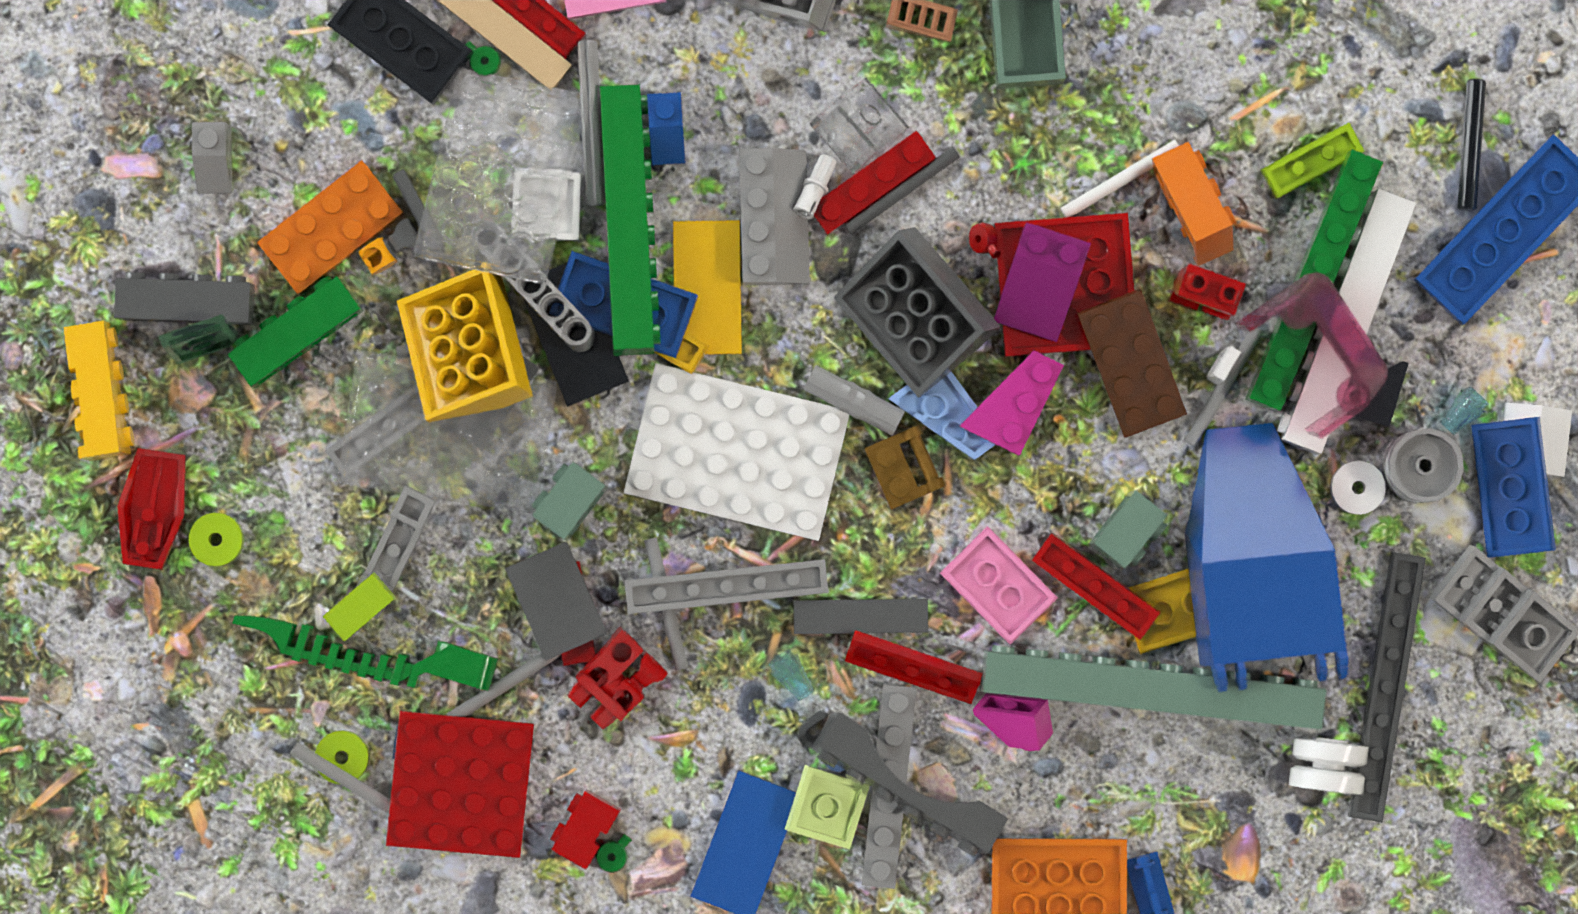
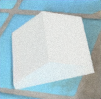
(1554, 428)

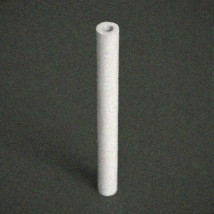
(1114, 183)

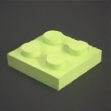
(827, 807)

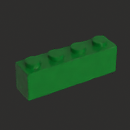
(294, 332)

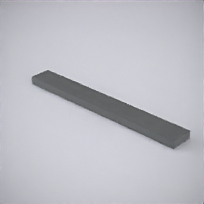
(1387, 683)

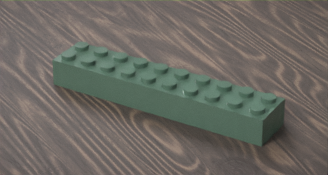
(1151, 689)

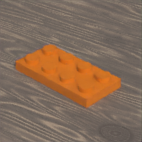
(330, 227)

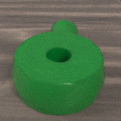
(479, 55)
(616, 848)

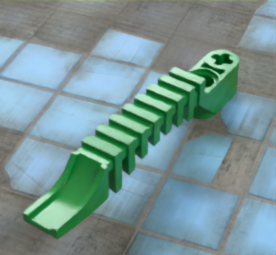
(447, 661)

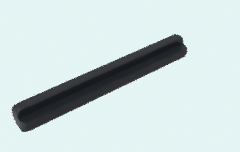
(1471, 144)

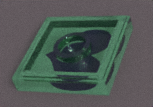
(199, 339)

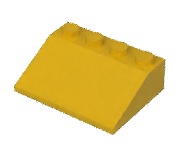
(464, 346)

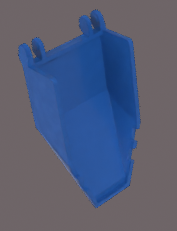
(1259, 559)

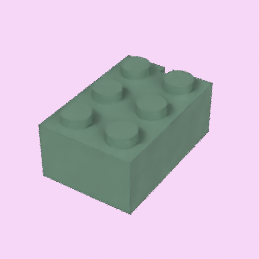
(1027, 43)

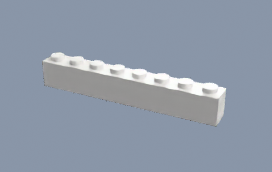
(1361, 288)

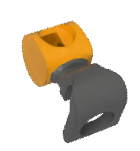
(382, 253)

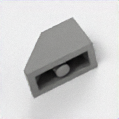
(212, 157)

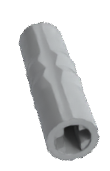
(854, 400)

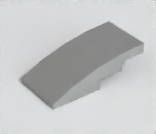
(1505, 613)

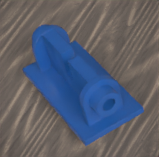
(1149, 884)

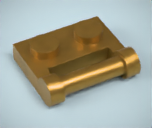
(894, 472)

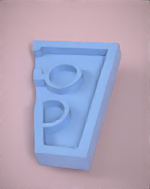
(943, 411)

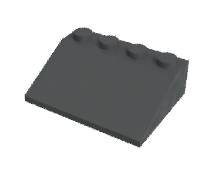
(916, 310)

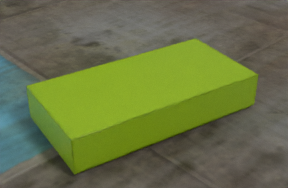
(359, 606)

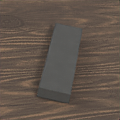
(861, 615)

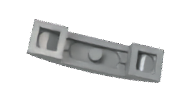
(399, 538)

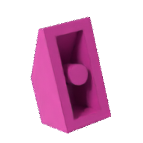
(1016, 719)

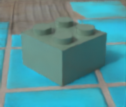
(569, 500)
(1128, 530)

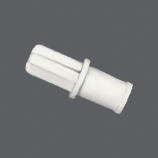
(815, 187)

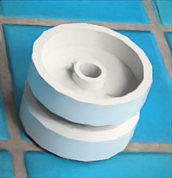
(1328, 765)

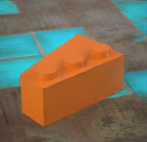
(1195, 202)

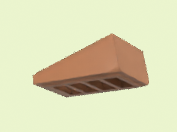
(919, 29)

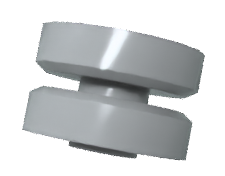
(1433, 483)

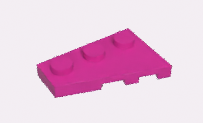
(1015, 405)

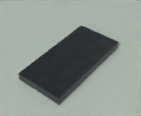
(403, 43)
(577, 373)

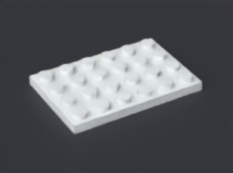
(736, 452)

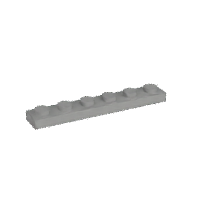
(726, 586)
(885, 817)

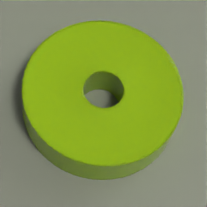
(201, 535)
(351, 744)

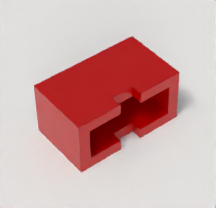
(588, 818)

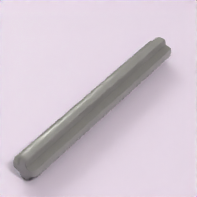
(591, 123)

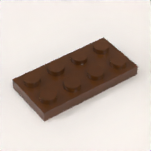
(1132, 363)

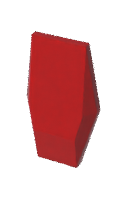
(151, 508)

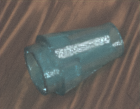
(1464, 410)
(791, 674)

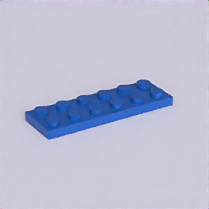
(1504, 232)

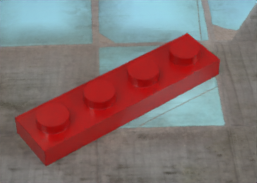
(873, 182)
(1096, 586)
(913, 667)

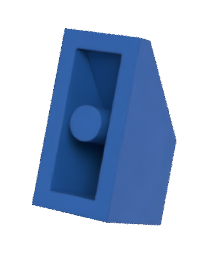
(666, 128)

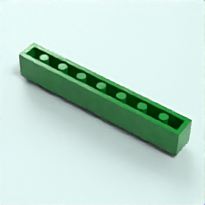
(627, 220)
(1322, 256)

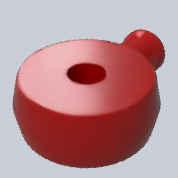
(984, 240)

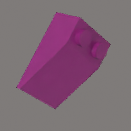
(1041, 282)

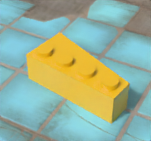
(98, 391)

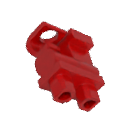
(1210, 289)
(604, 679)

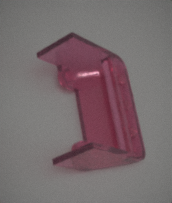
(1318, 300)

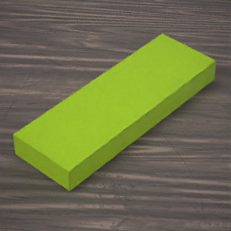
(1311, 161)

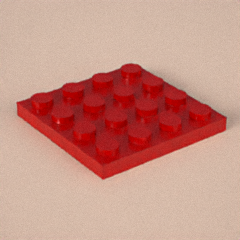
(1103, 277)
(459, 784)

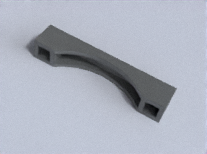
(851, 748)

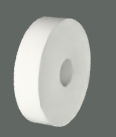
(1372, 483)

